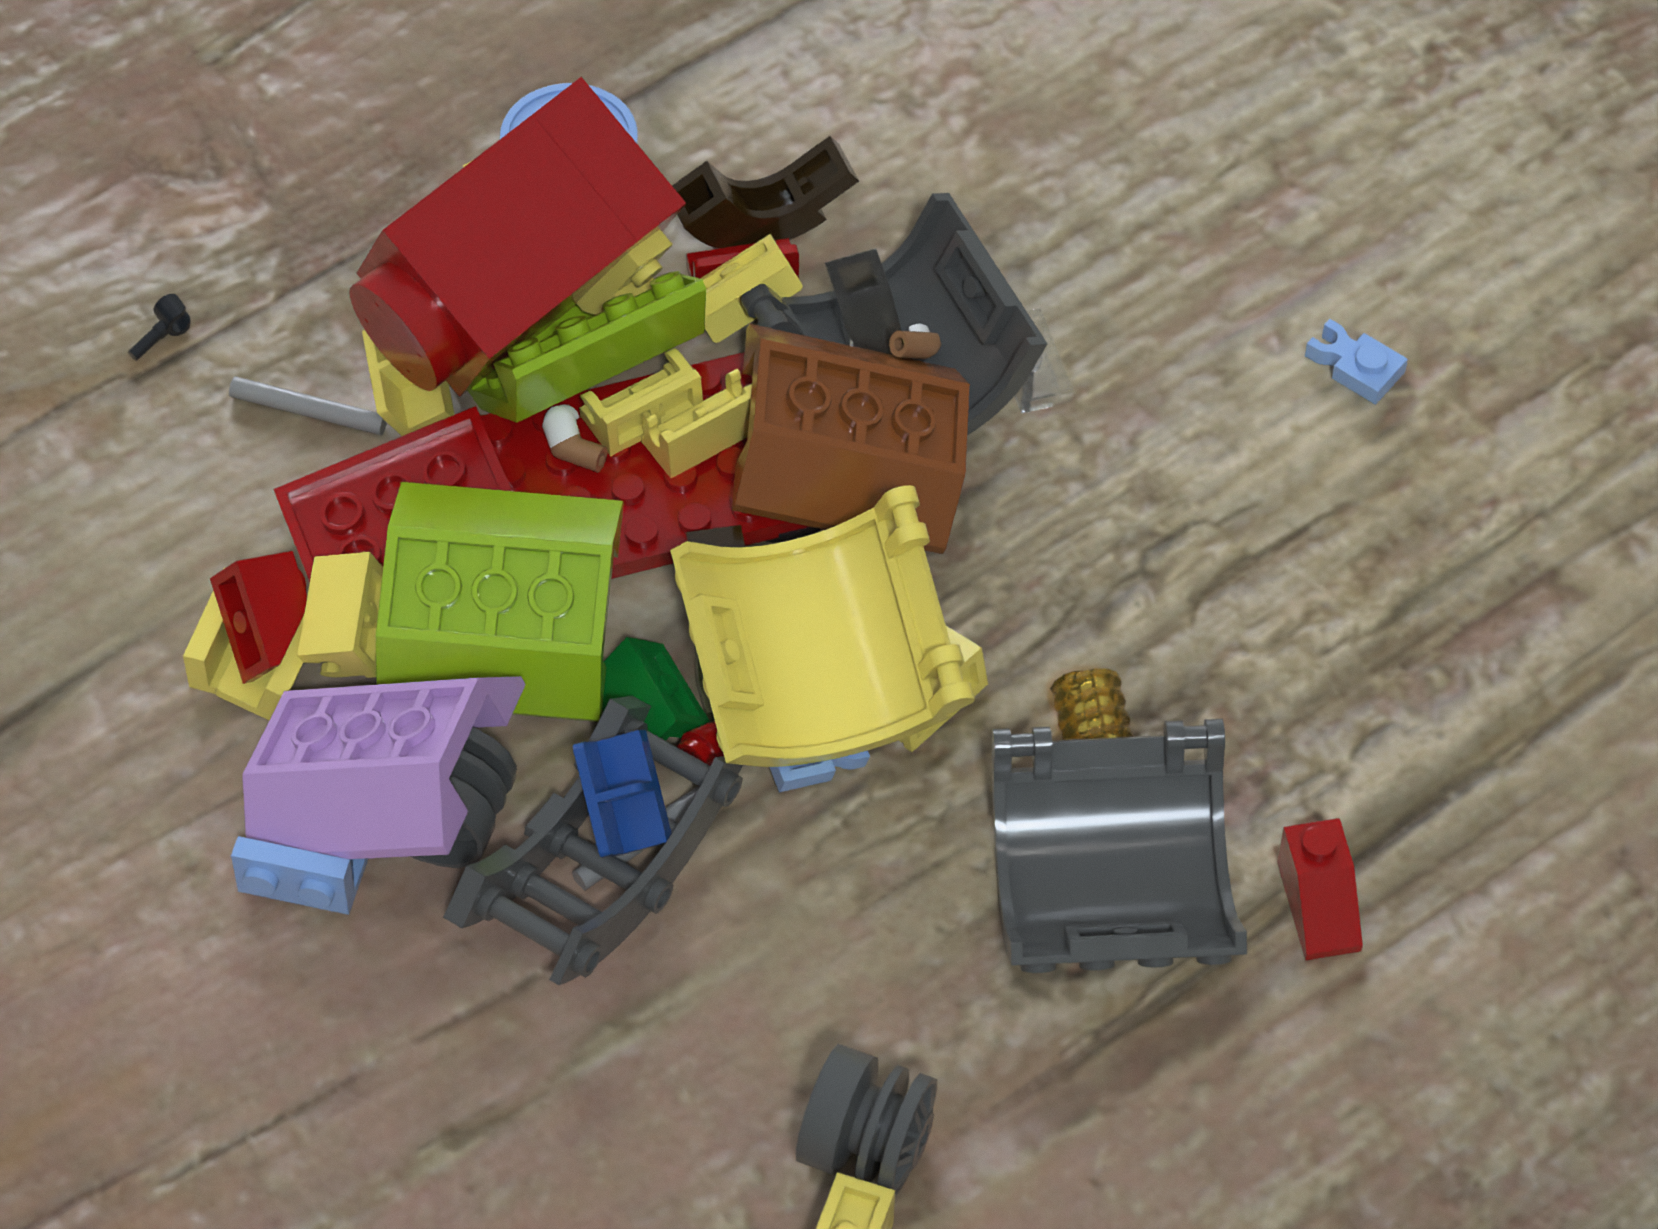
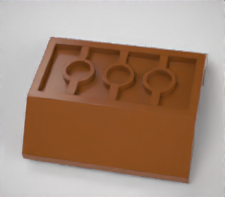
(844, 428)

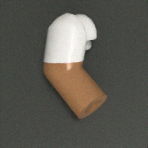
(915, 344)
(565, 439)

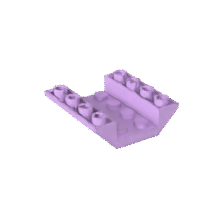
(369, 766)

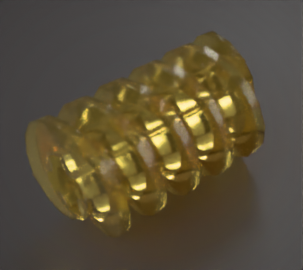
(1091, 705)

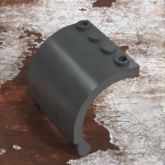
(950, 286)
(1113, 849)

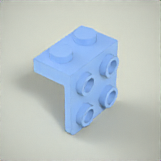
(296, 875)

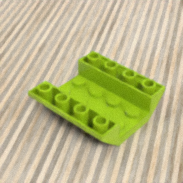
(591, 348)
(500, 591)

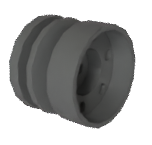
(482, 781)
(868, 1120)

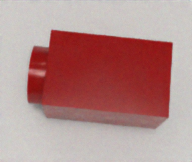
(510, 242)

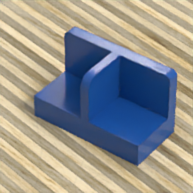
(622, 793)

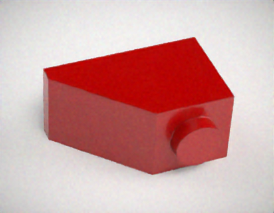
(260, 609)
(1321, 888)

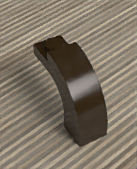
(783, 204)

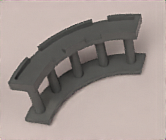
(508, 873)

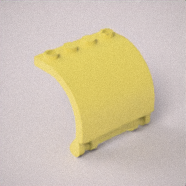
(822, 638)

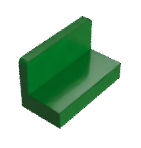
(650, 674)

